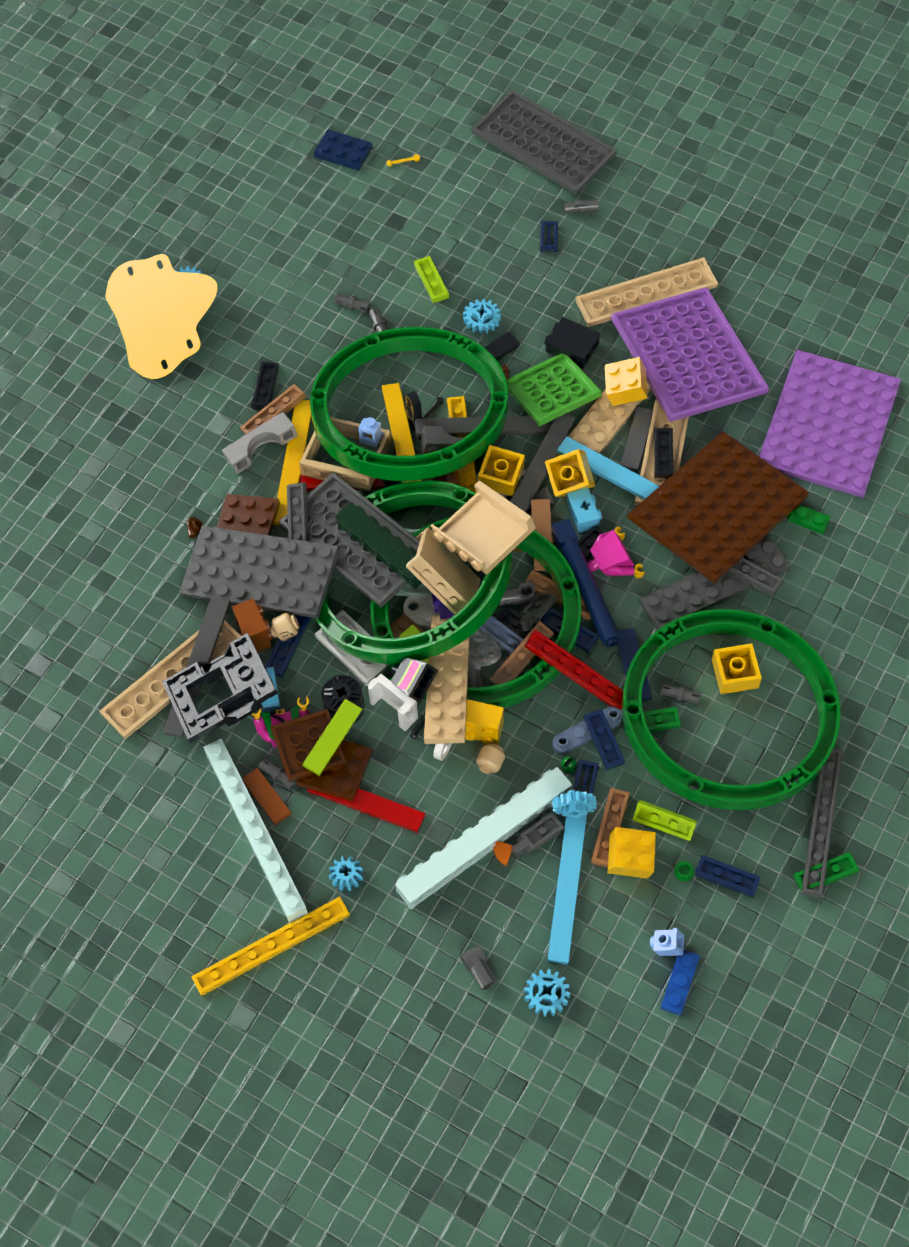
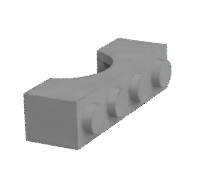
(276, 430)

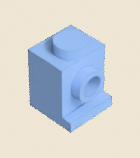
(372, 427)
(672, 946)

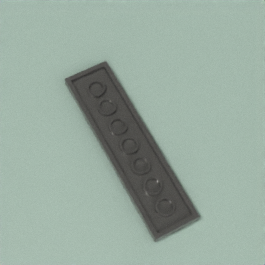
(698, 593)

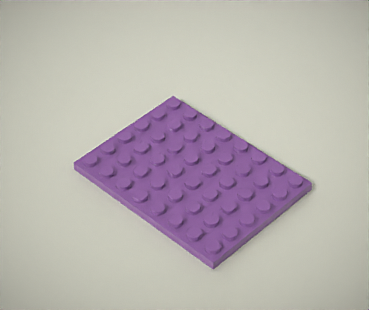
(689, 354)
(829, 423)

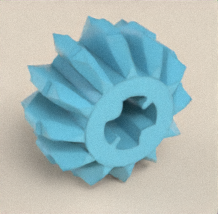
(338, 870)

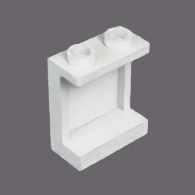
(384, 689)

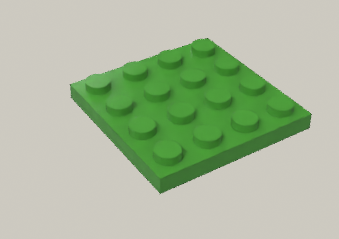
(552, 389)

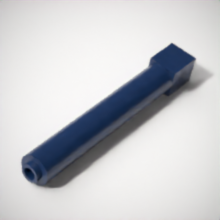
(567, 542)

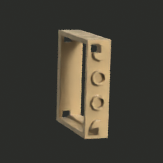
(322, 470)

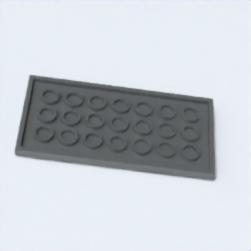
(544, 142)
(354, 560)
(271, 569)

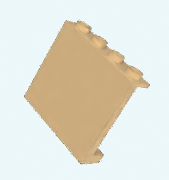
(485, 529)
(443, 572)

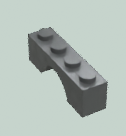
(436, 438)

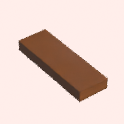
(266, 796)

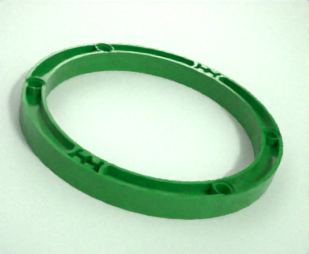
(416, 466)
(747, 625)
(447, 634)
(529, 683)

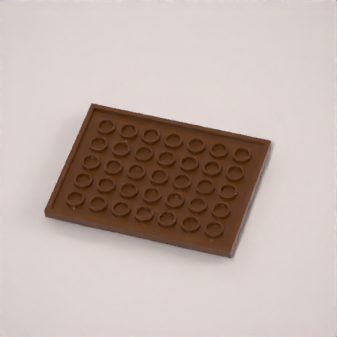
(718, 506)

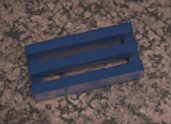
(548, 247)
(588, 764)

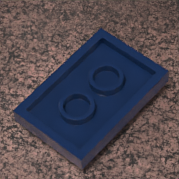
(343, 150)

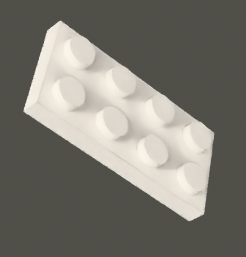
(360, 668)

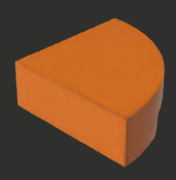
(502, 852)

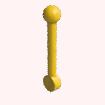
(416, 157)

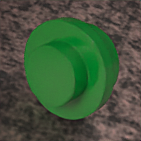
(684, 871)

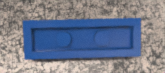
(680, 982)

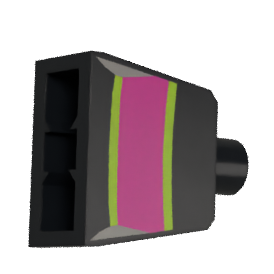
(413, 678)

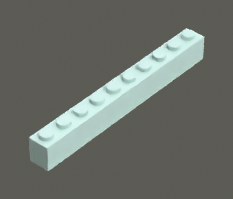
(255, 831)
(481, 839)

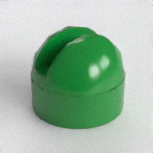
(571, 767)

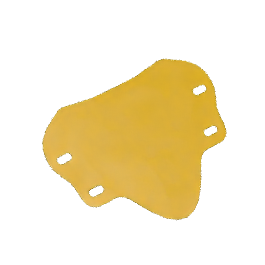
(158, 312)

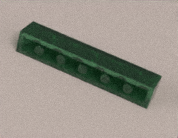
(378, 541)

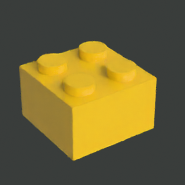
(626, 381)
(501, 470)
(569, 473)
(736, 668)
(484, 722)
(631, 852)

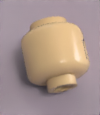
(284, 626)
(490, 758)

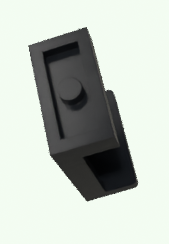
(573, 341)

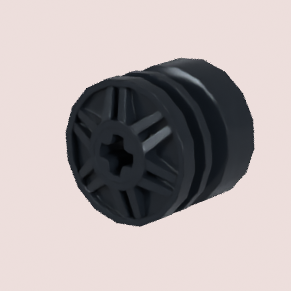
(339, 689)

